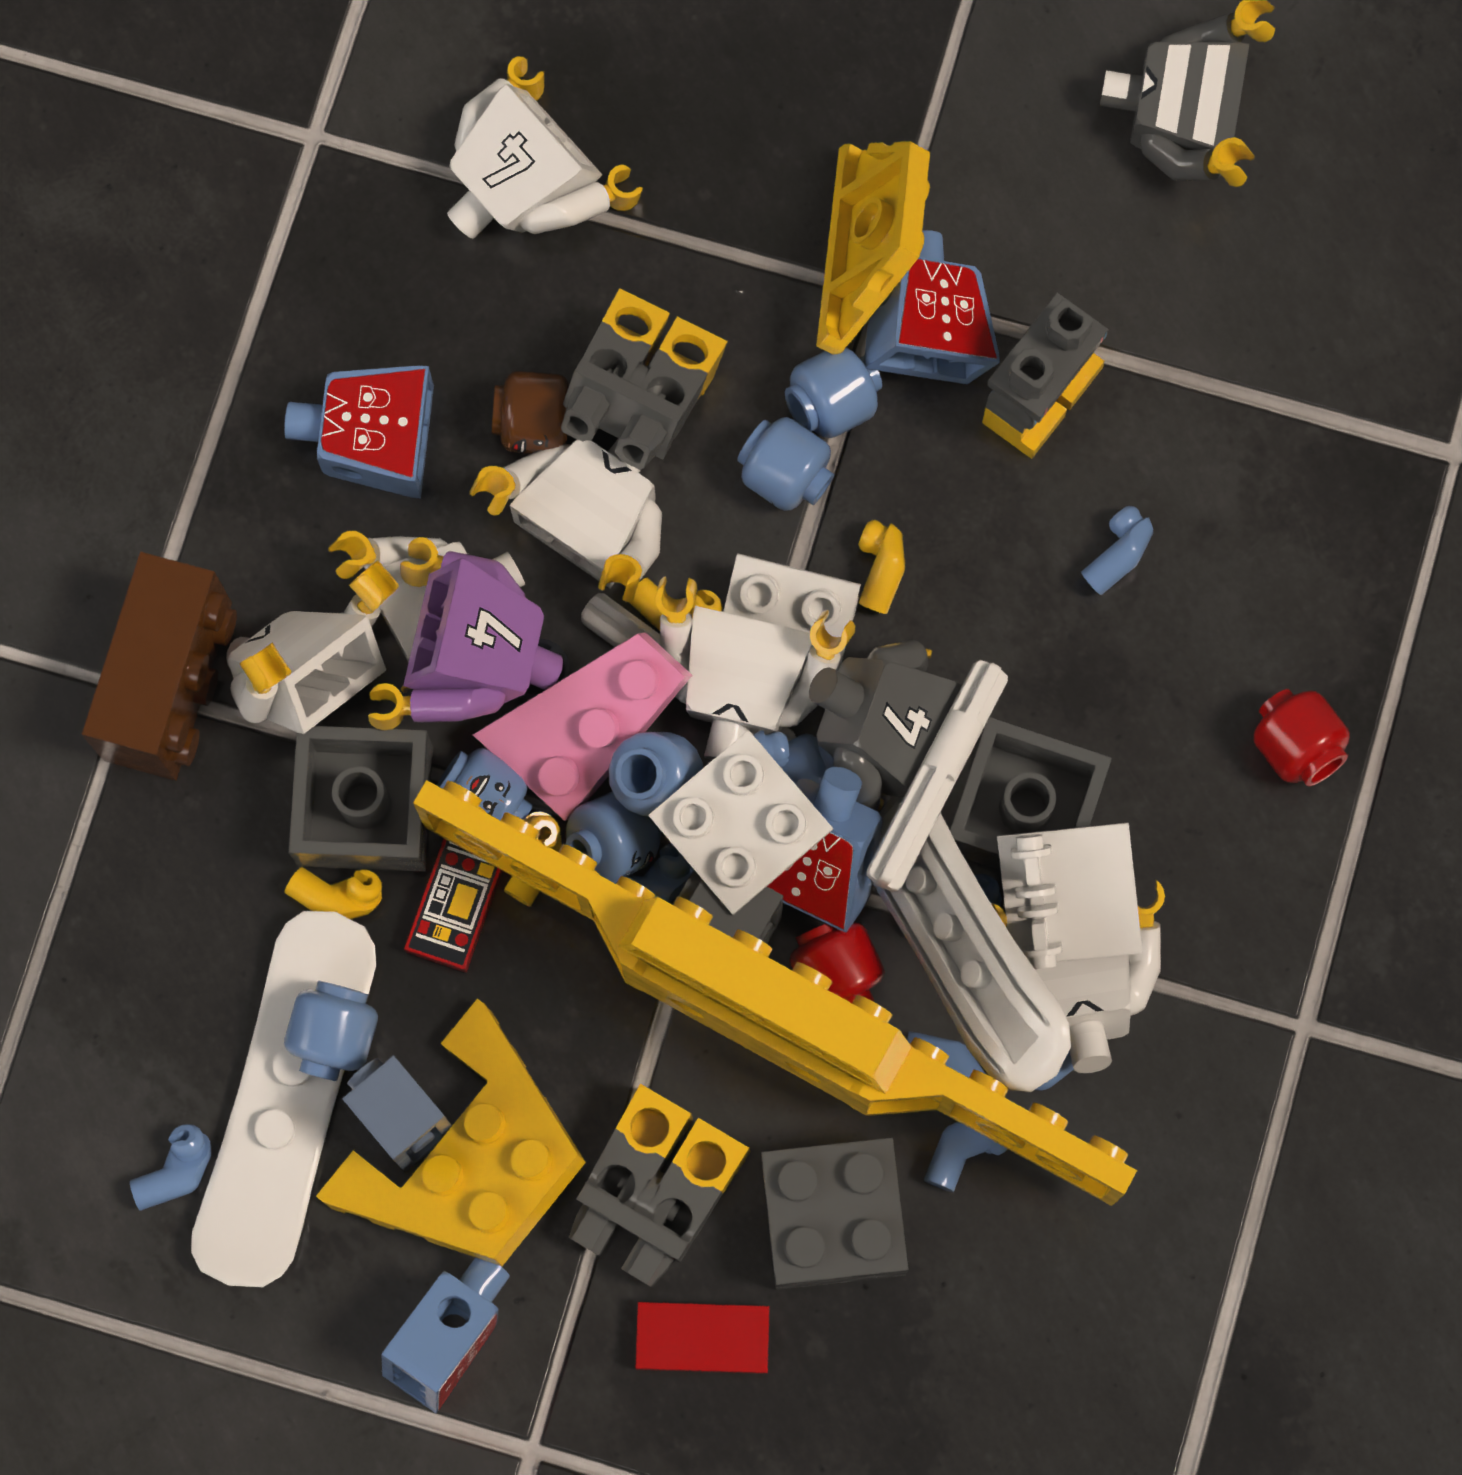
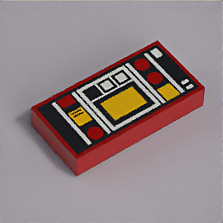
(453, 908)

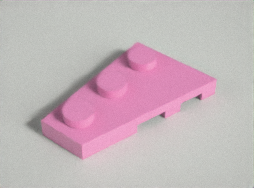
(571, 730)

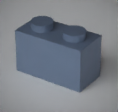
(396, 1111)

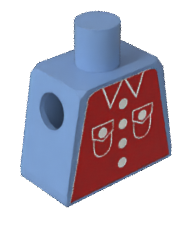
(934, 321)
(370, 427)
(832, 875)
(431, 1357)

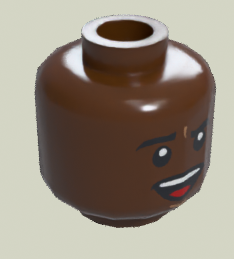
(530, 411)

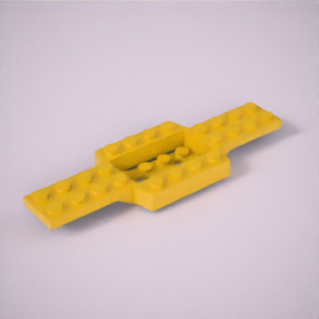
(767, 1006)

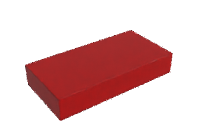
(702, 1338)

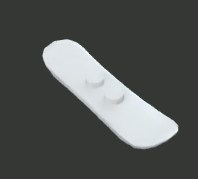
(976, 966)
(280, 1114)

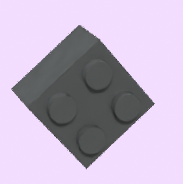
(1024, 786)
(358, 798)
(834, 1213)

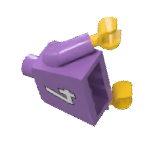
(470, 641)

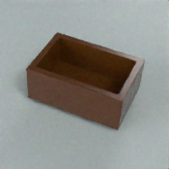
(160, 667)

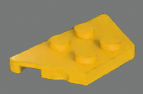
(871, 234)

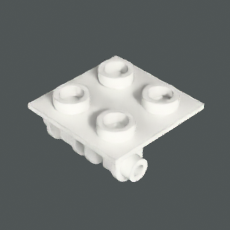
(790, 596)
(740, 822)
(1070, 893)

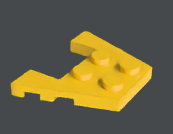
(490, 1169)

